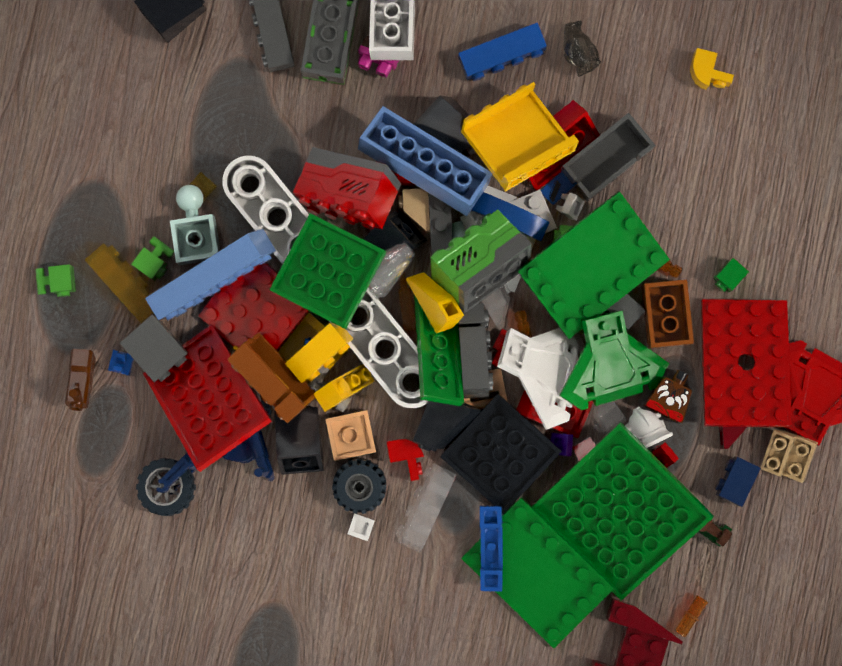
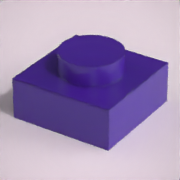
(563, 442)

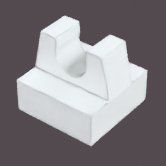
(572, 206)
(361, 527)

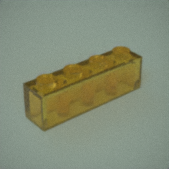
(121, 281)

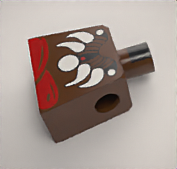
(670, 397)

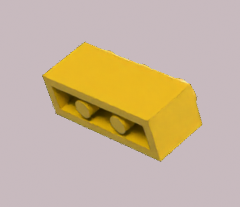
(319, 352)

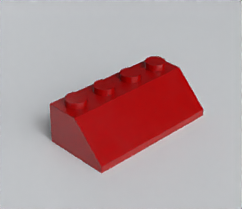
(573, 121)

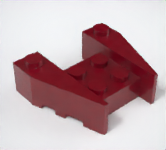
(643, 638)

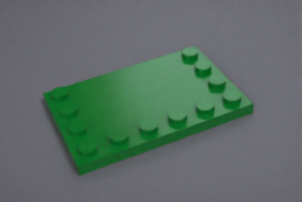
(593, 264)
(543, 575)

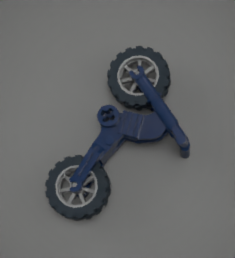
(181, 474)

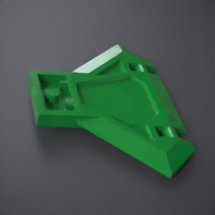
(611, 364)

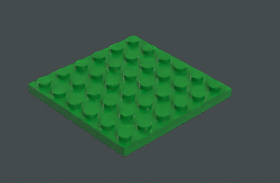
(622, 510)

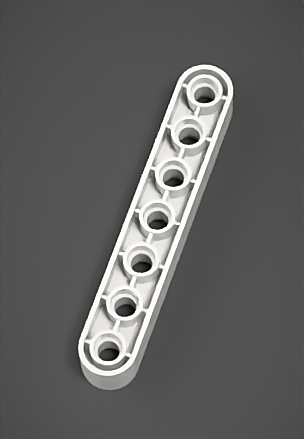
(379, 325)

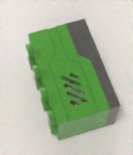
(480, 260)

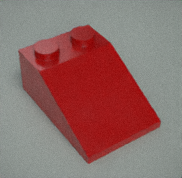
(572, 427)

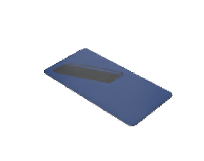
(557, 187)

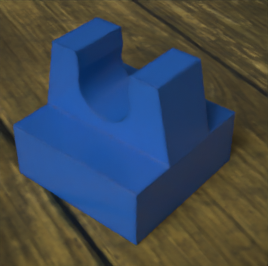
(121, 362)

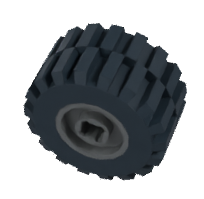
(359, 486)

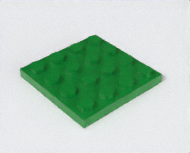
(328, 271)

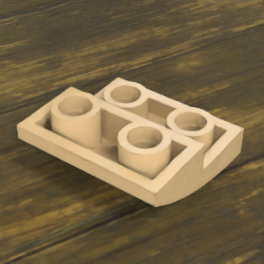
(789, 455)

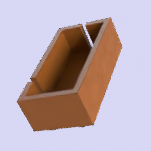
(271, 377)

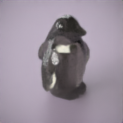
(579, 49)

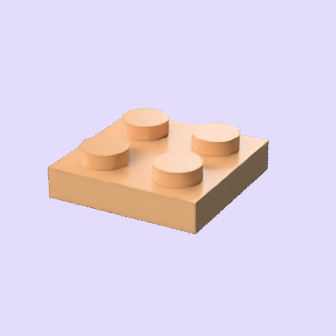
(350, 435)

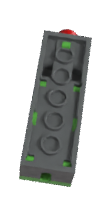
(329, 40)

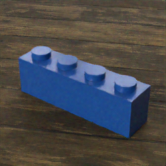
(502, 51)

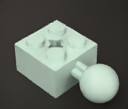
(184, 230)

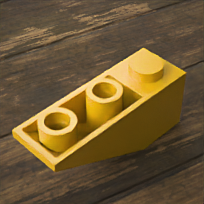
(436, 302)
(343, 387)

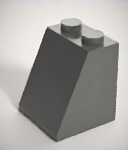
(154, 348)

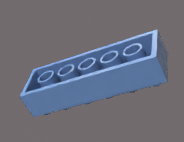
(424, 161)
(211, 275)

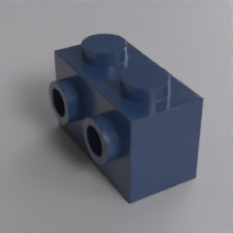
(737, 481)

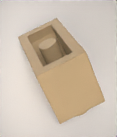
(416, 207)

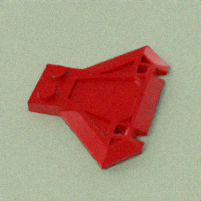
(814, 392)

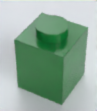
(730, 275)

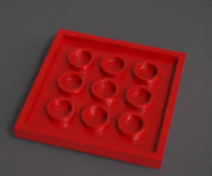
(251, 308)

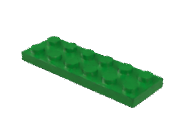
(438, 361)

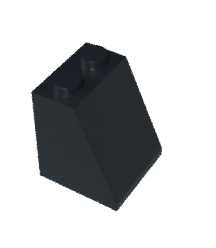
(170, 16)
(444, 122)
(396, 231)
(442, 424)
(299, 443)

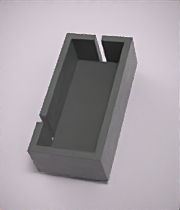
(608, 157)
(474, 354)

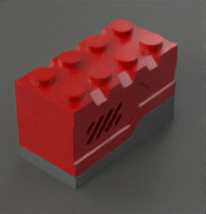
(347, 188)

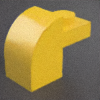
(703, 70)

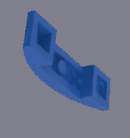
(523, 220)
(491, 548)

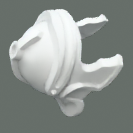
(647, 427)

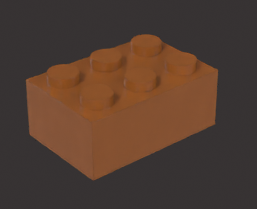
(667, 314)

